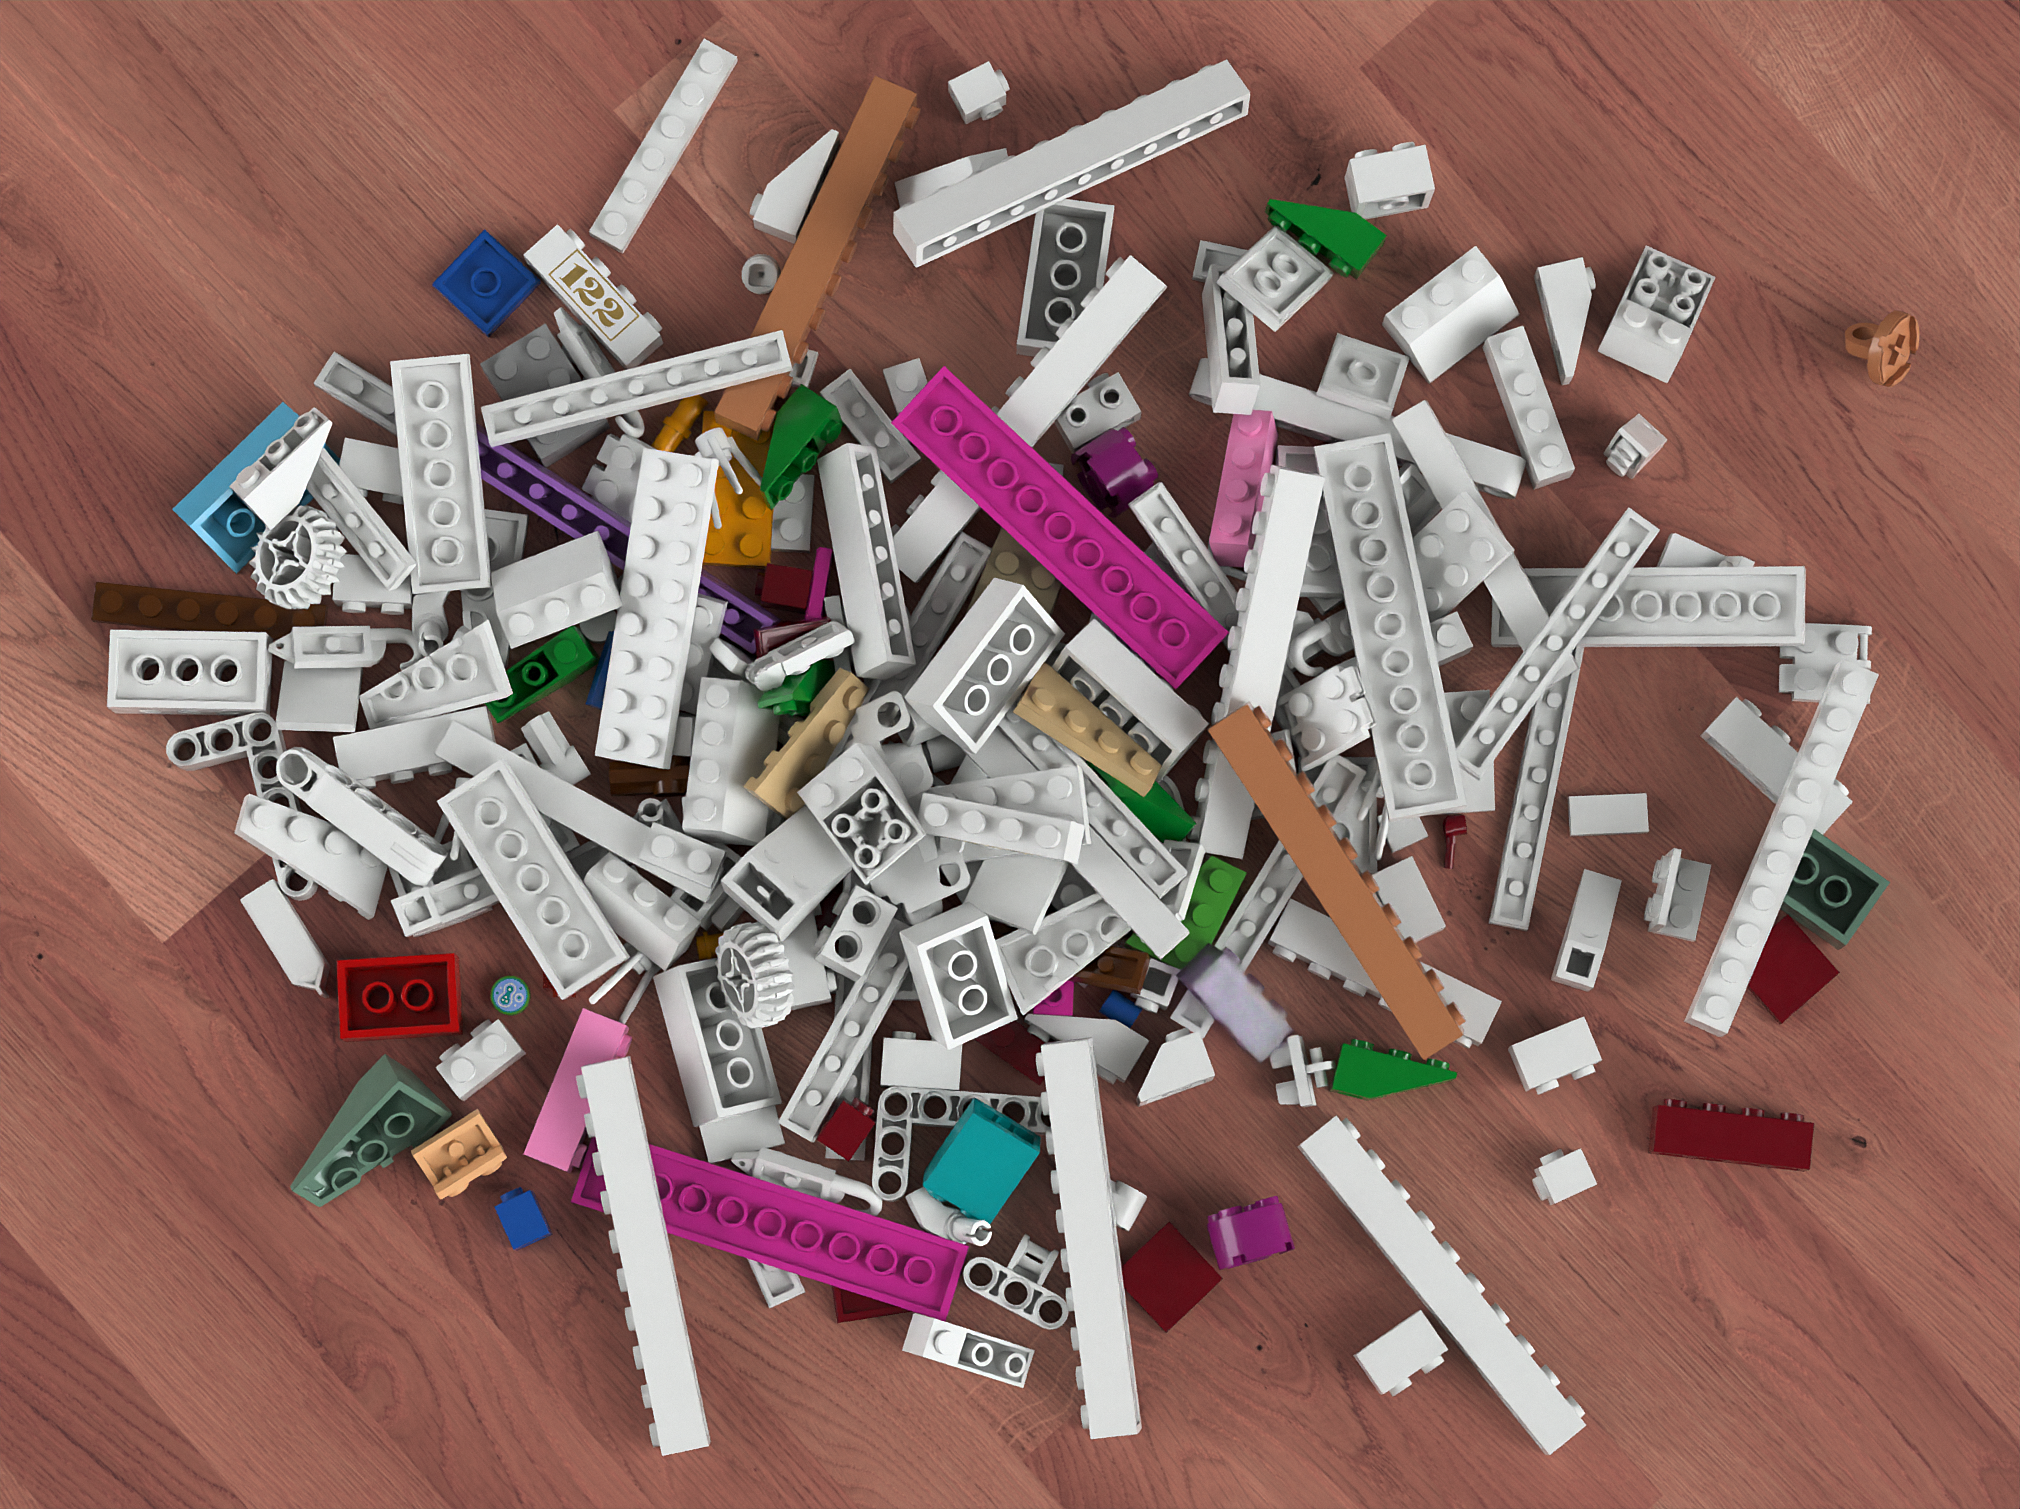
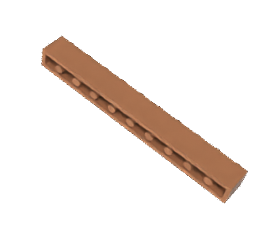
(823, 247)
(1337, 880)

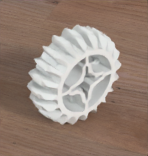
(298, 558)
(754, 975)

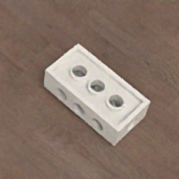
(174, 651)

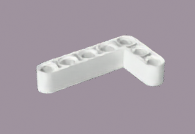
(258, 754)
(915, 1115)

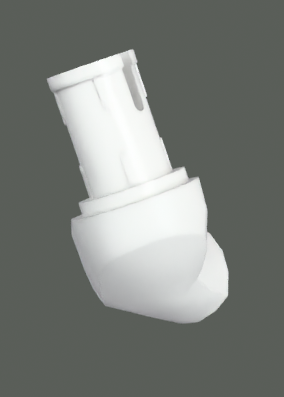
(429, 621)
(946, 1220)

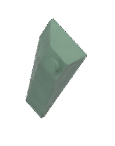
(377, 1121)

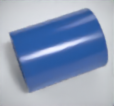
(1120, 1008)

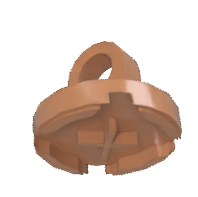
(1885, 346)

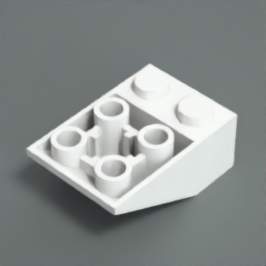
(1656, 314)
(863, 810)
(787, 874)

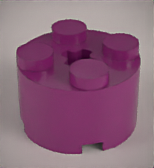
(1114, 470)
(1251, 1234)

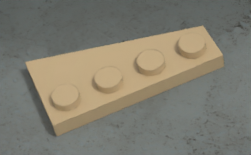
(1079, 725)
(809, 745)

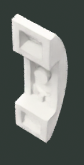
(443, 902)

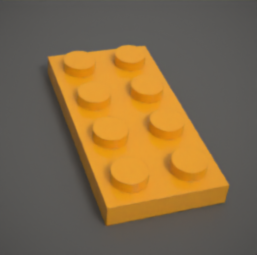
(744, 517)

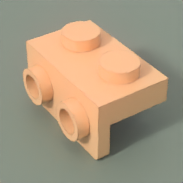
(460, 1155)

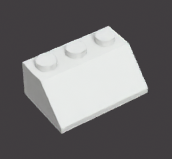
(1451, 315)
(555, 589)

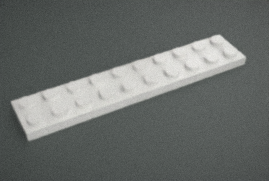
(1390, 627)

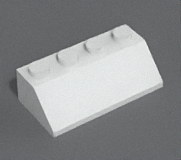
(985, 664)
(1130, 695)
(728, 749)
(717, 1057)

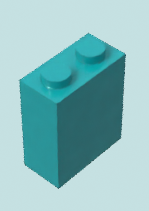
(981, 1162)

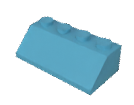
(216, 509)

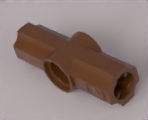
(638, 779)

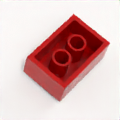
(399, 997)

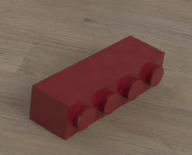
(1731, 1137)

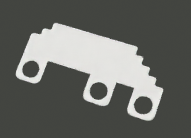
(909, 877)

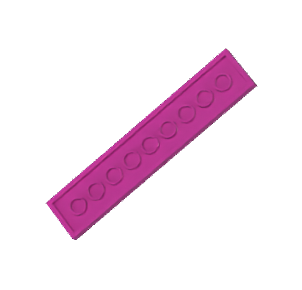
(1060, 527)
(797, 1232)

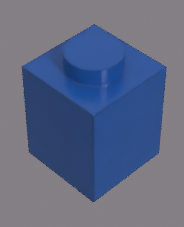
(522, 1218)

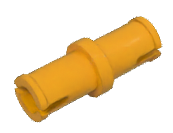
(678, 424)

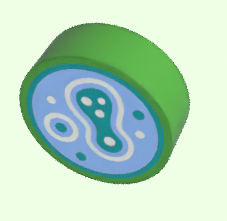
(510, 995)

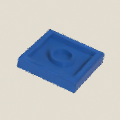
(486, 283)

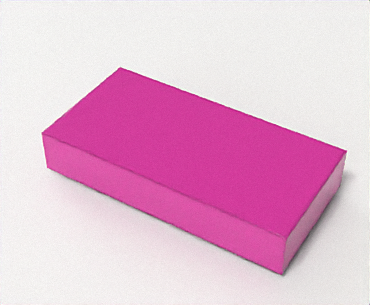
(819, 583)

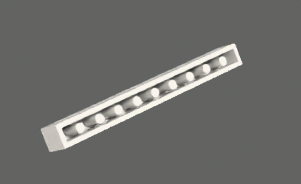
(1070, 163)
(1033, 404)
(1257, 645)
(1781, 848)
(1090, 1238)
(645, 1256)
(1442, 1285)

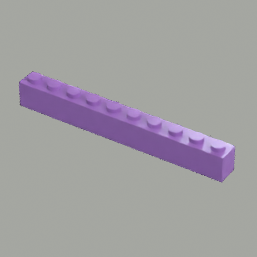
(581, 515)

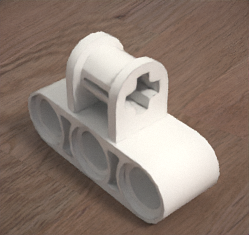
(1024, 1271)

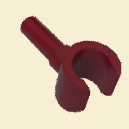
(1452, 826)

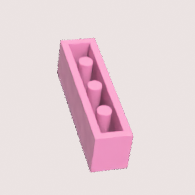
(1246, 461)
(561, 1123)

